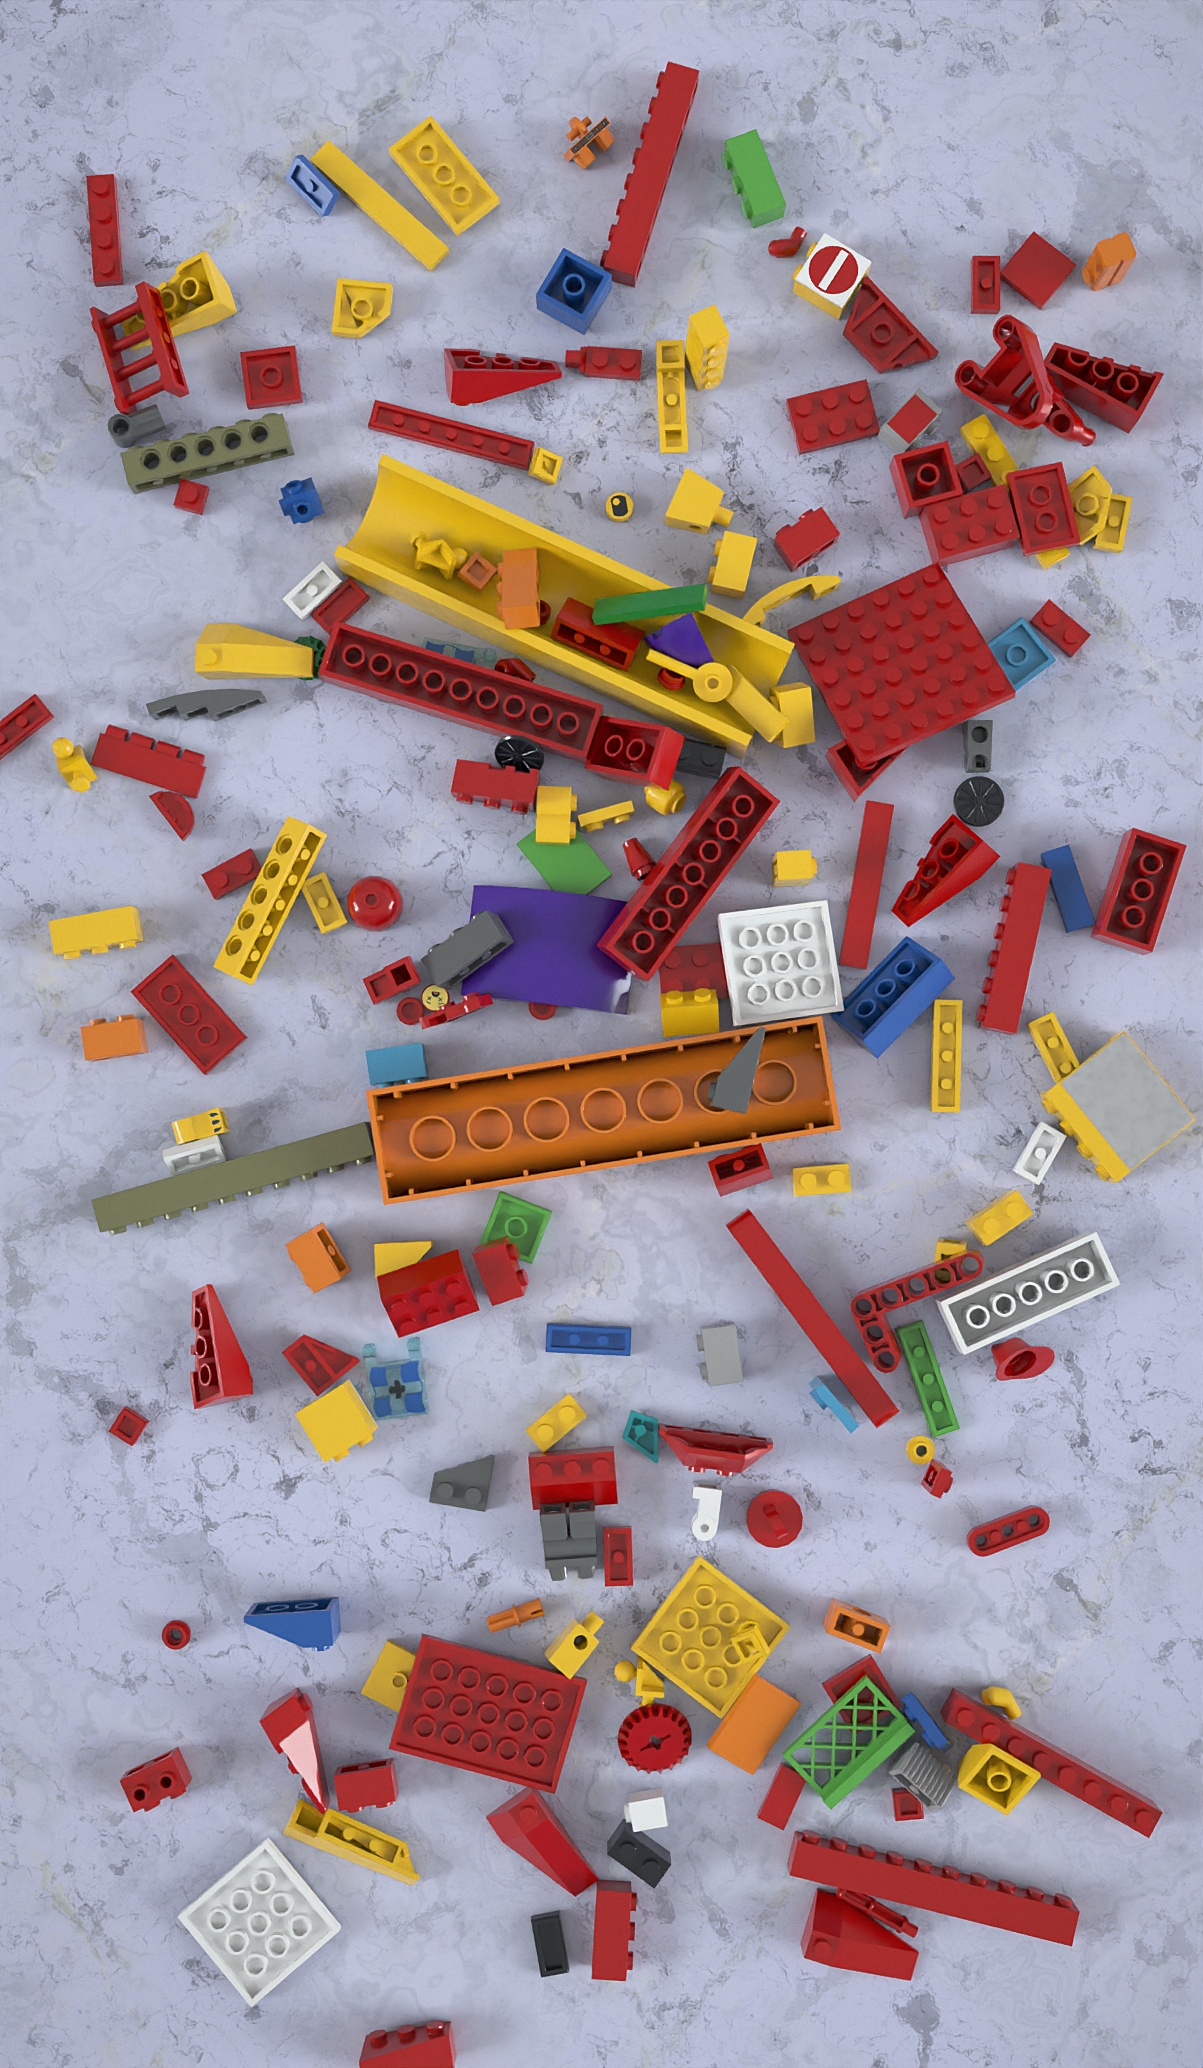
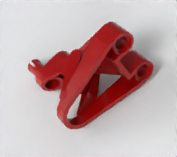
(1008, 371)

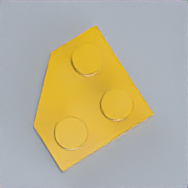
(360, 307)
(1090, 503)

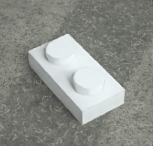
(312, 591)
(1039, 1153)
(194, 1155)

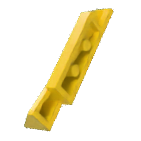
(351, 1841)

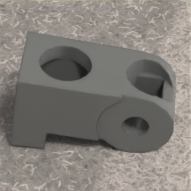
(977, 745)

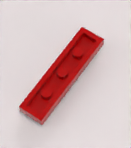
(104, 230)

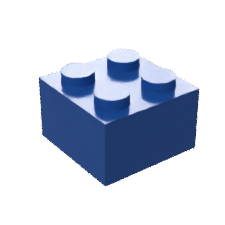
(573, 291)

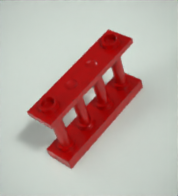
(163, 352)

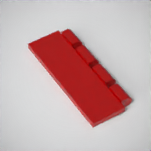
(157, 767)

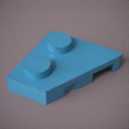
(826, 1399)

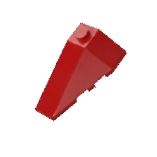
(951, 865)
(851, 1940)

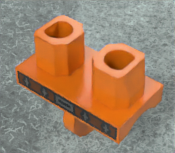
(598, 134)

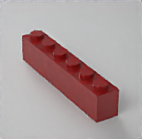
(1014, 948)

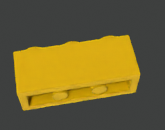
(96, 932)

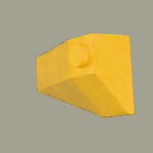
(191, 299)
(245, 653)

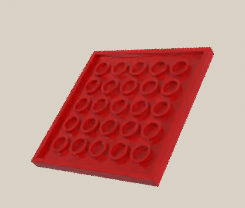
(900, 664)

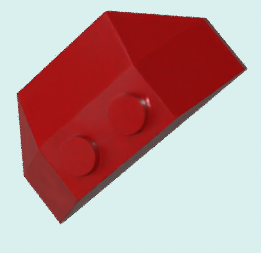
(714, 1449)

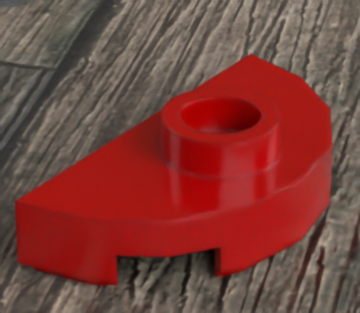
(176, 811)

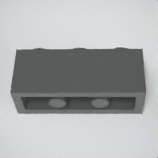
(466, 949)

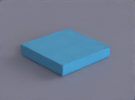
(1020, 653)

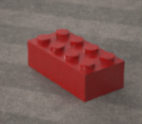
(1138, 891)

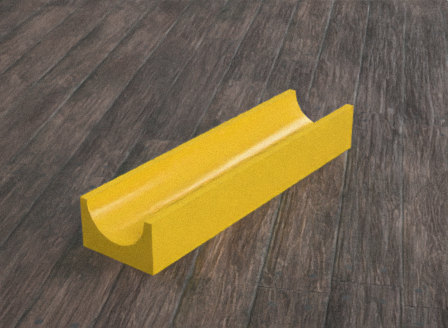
(416, 502)

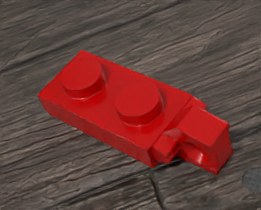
(606, 362)

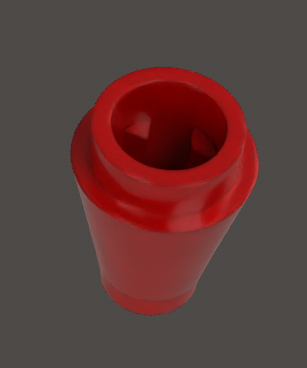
(638, 859)

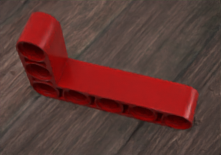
(906, 1295)

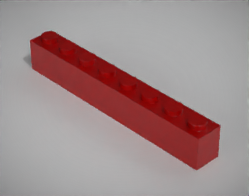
(651, 173)
(1052, 1762)

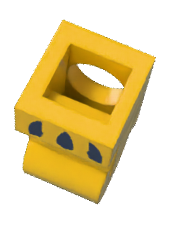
(201, 1126)

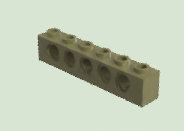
(222, 458)

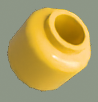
(666, 801)

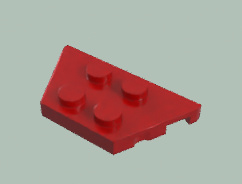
(884, 332)

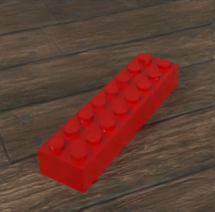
(688, 873)

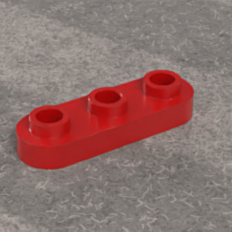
(1020, 1531)

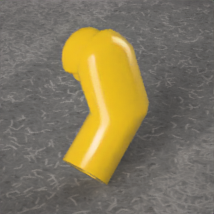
(1001, 1697)

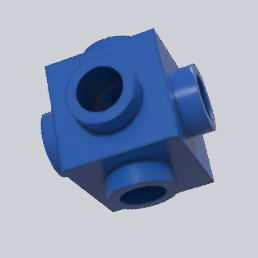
(301, 501)

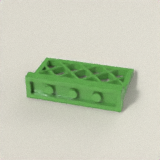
(862, 1762)

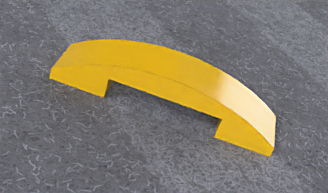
(671, 396)
(816, 585)

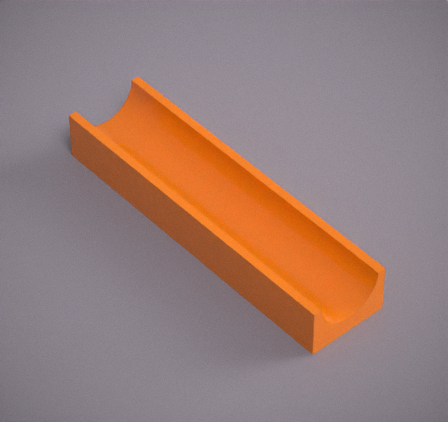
(596, 1112)

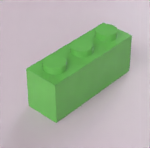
(753, 179)

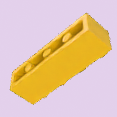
(706, 348)

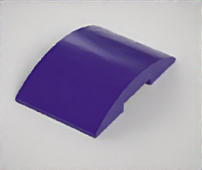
(552, 950)

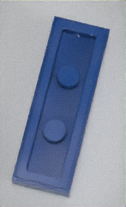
(1068, 889)
(588, 1339)

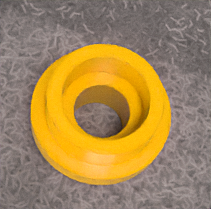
(912, 1445)

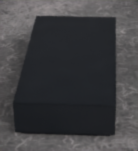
(550, 1944)

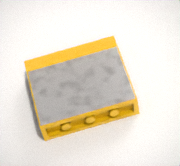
(1117, 1108)

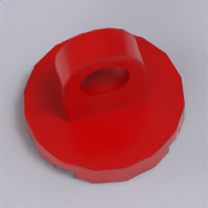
(774, 1518)

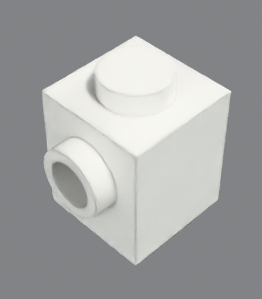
(646, 1810)

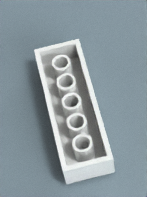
(1027, 1292)

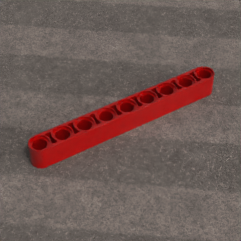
(812, 1318)

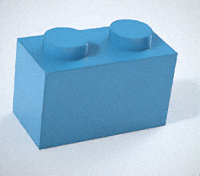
(396, 1065)

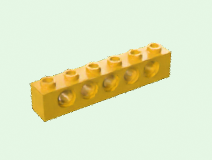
(270, 900)

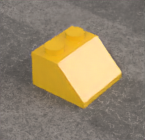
(995, 1777)

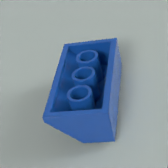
(893, 996)

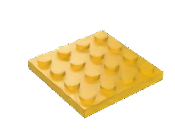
(693, 1633)

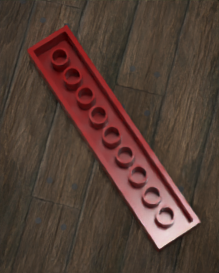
(446, 686)

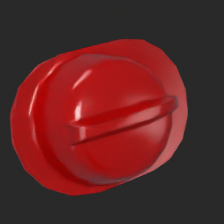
(1019, 1360)

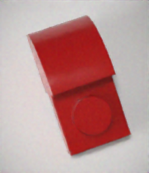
(392, 980)

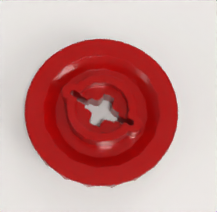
(664, 1723)

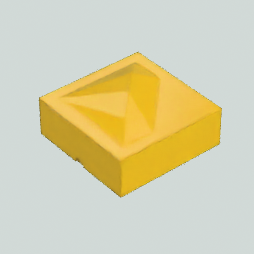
(545, 466)
(749, 1644)

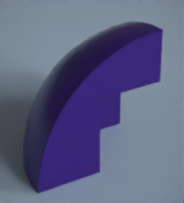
(681, 642)

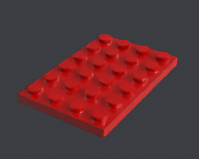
(488, 1713)

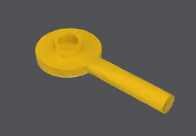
(710, 681)

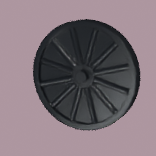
(519, 752)
(978, 801)

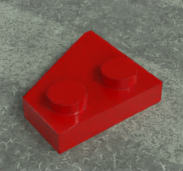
(452, 1011)

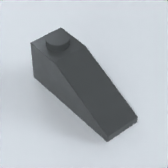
(736, 1080)

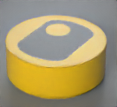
(619, 507)

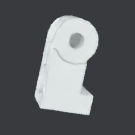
(706, 1519)

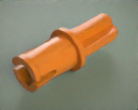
(515, 1615)

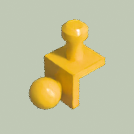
(437, 554)
(73, 765)
(646, 1681)

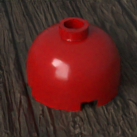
(374, 903)

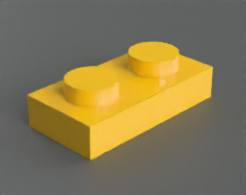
(1113, 535)
(595, 819)
(324, 903)
(821, 1180)
(556, 1422)

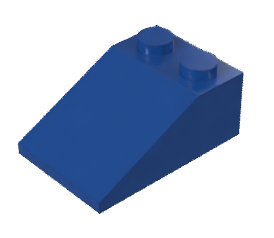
(301, 1622)

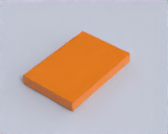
(753, 1724)

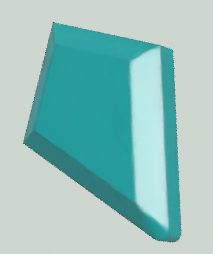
(642, 1434)

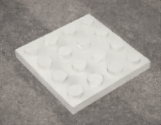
(780, 963)
(259, 1922)

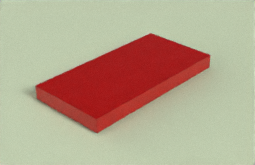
(189, 1014)

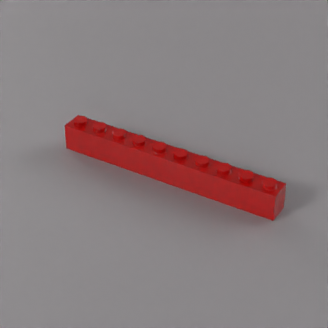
(933, 1887)

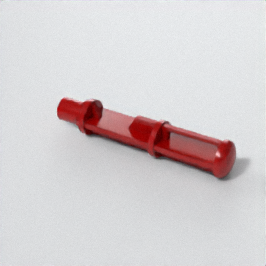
(878, 1911)

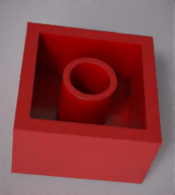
(924, 477)

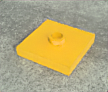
(390, 1675)

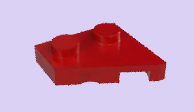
(318, 1362)

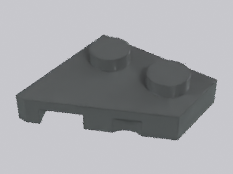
(464, 1485)

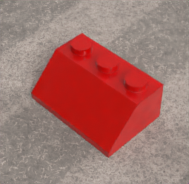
(573, 1476)

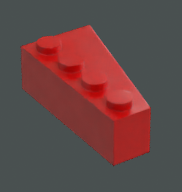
(1102, 386)
(852, 776)

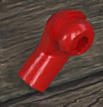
(787, 247)
(515, 667)

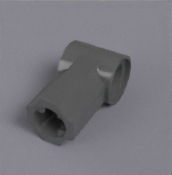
(140, 424)

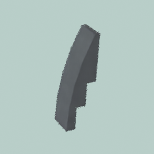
(218, 703)

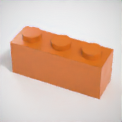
(519, 588)

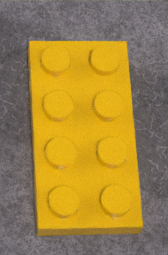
(444, 176)

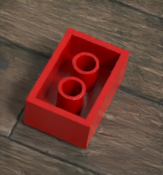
(969, 526)
(634, 752)
(427, 1293)

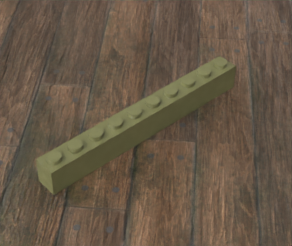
(234, 1177)

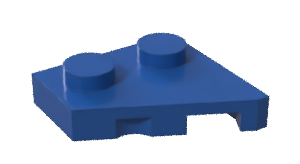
(931, 1732)

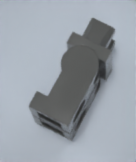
(569, 1548)

